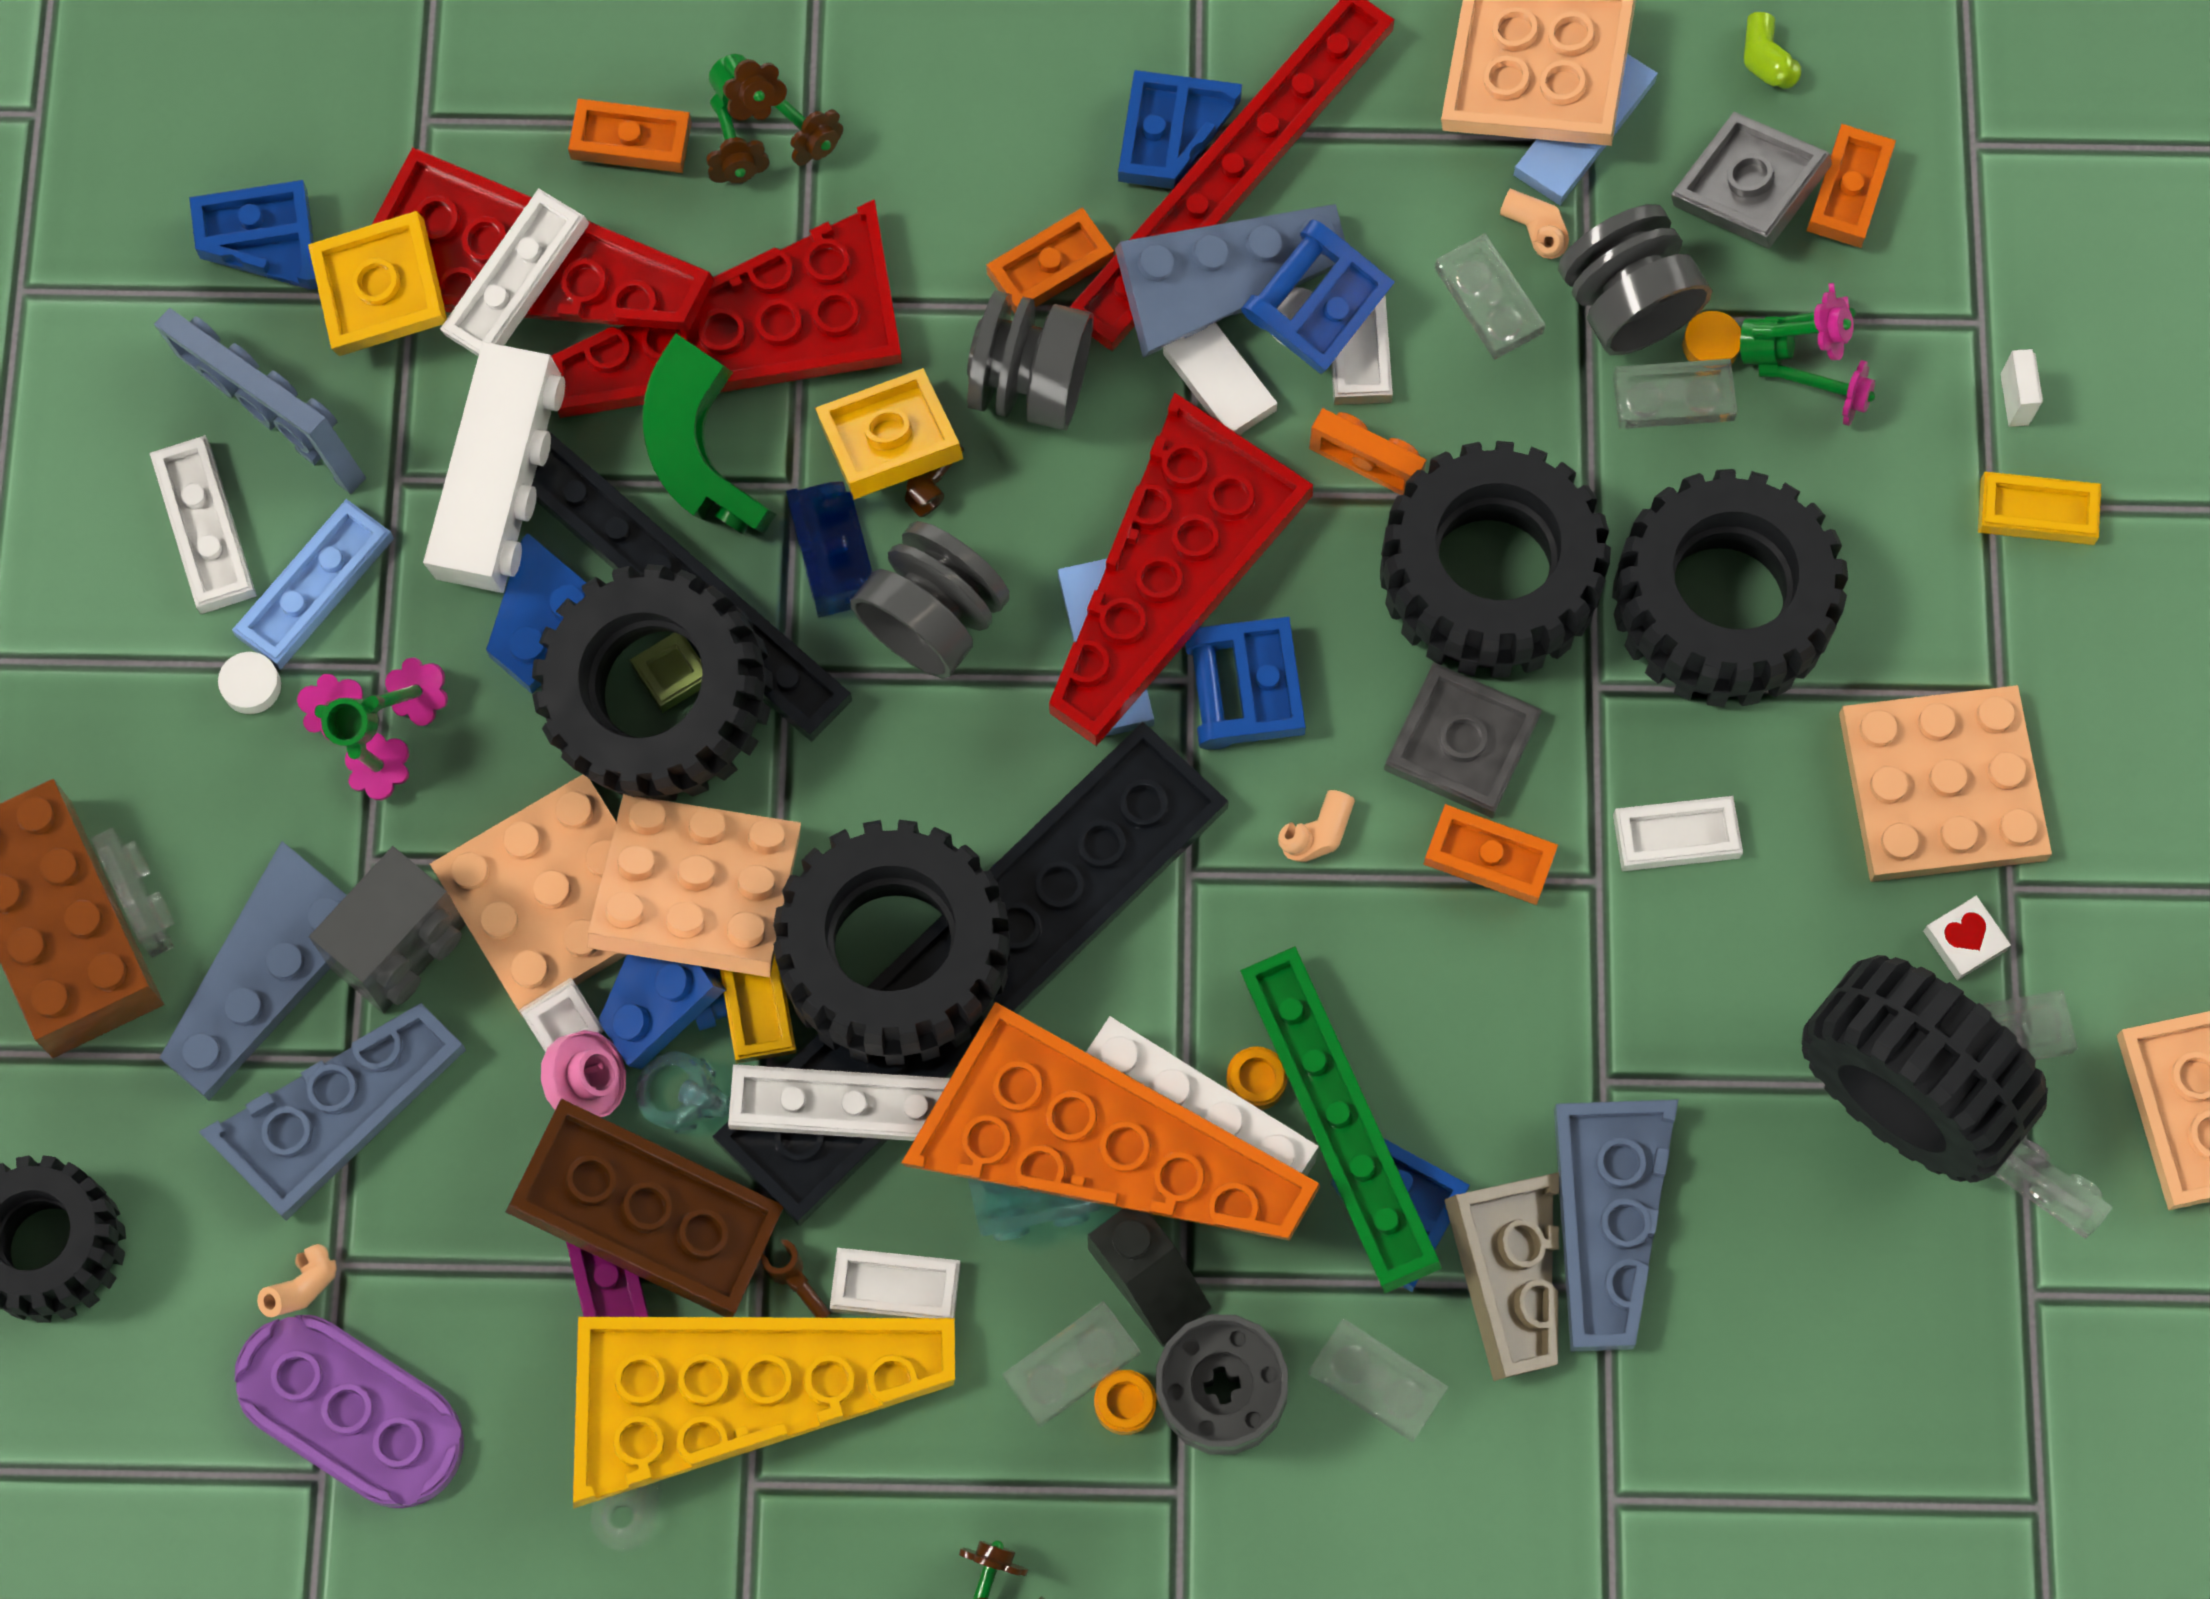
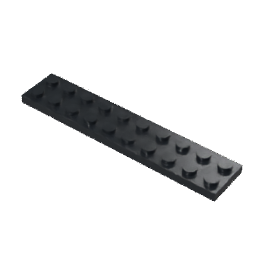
(1058, 896)

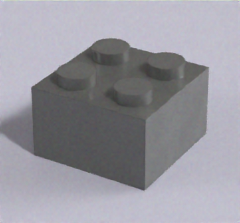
(389, 931)

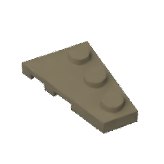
(1507, 1261)

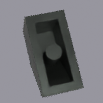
(1148, 1272)

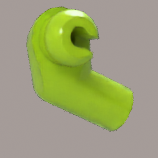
(1765, 57)

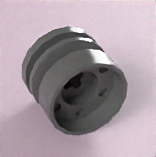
(1634, 279)
(1029, 360)
(930, 599)
(1247, 1357)

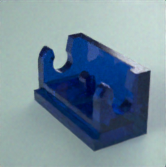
(830, 544)

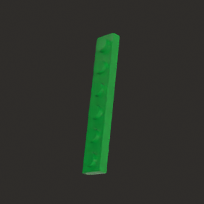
(1341, 1120)

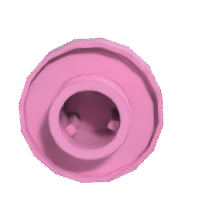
(584, 1072)

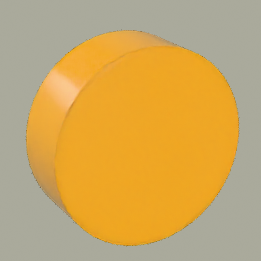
(1712, 337)
(1257, 1077)
(1125, 1402)

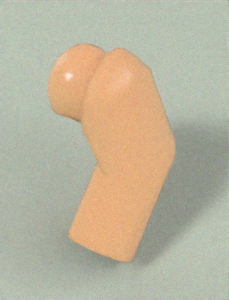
(1542, 221)
(1319, 836)
(299, 1293)

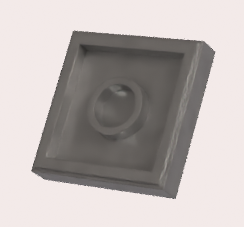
(1751, 179)
(1462, 740)

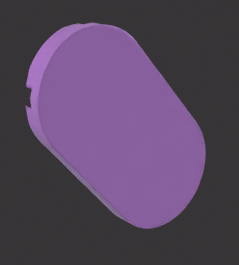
(349, 1411)

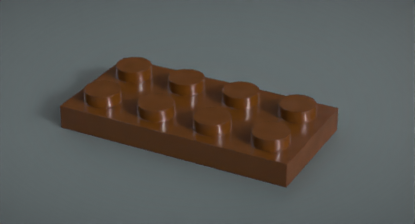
(645, 1209)

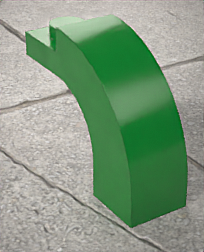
(673, 430)

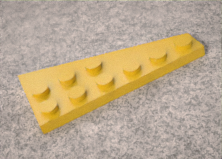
(710, 1388)

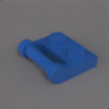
(1333, 308)
(1264, 678)

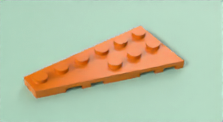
(1072, 1127)

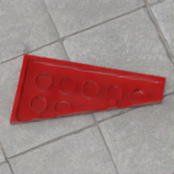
(598, 282)
(768, 320)
(1183, 545)

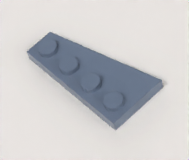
(1207, 273)
(267, 397)
(256, 974)
(316, 1124)
(1609, 1202)

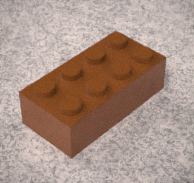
(63, 927)

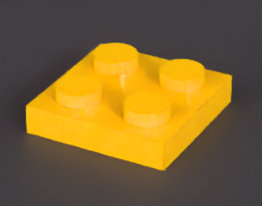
(377, 283)
(889, 433)

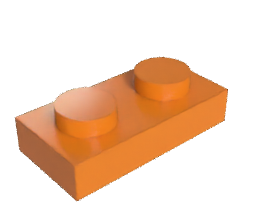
(630, 135)
(1851, 186)
(1051, 260)
(1350, 444)
(1490, 854)

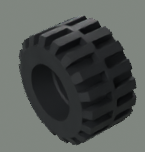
(90, 1246)

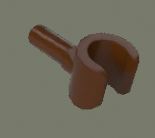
(923, 493)
(796, 1280)

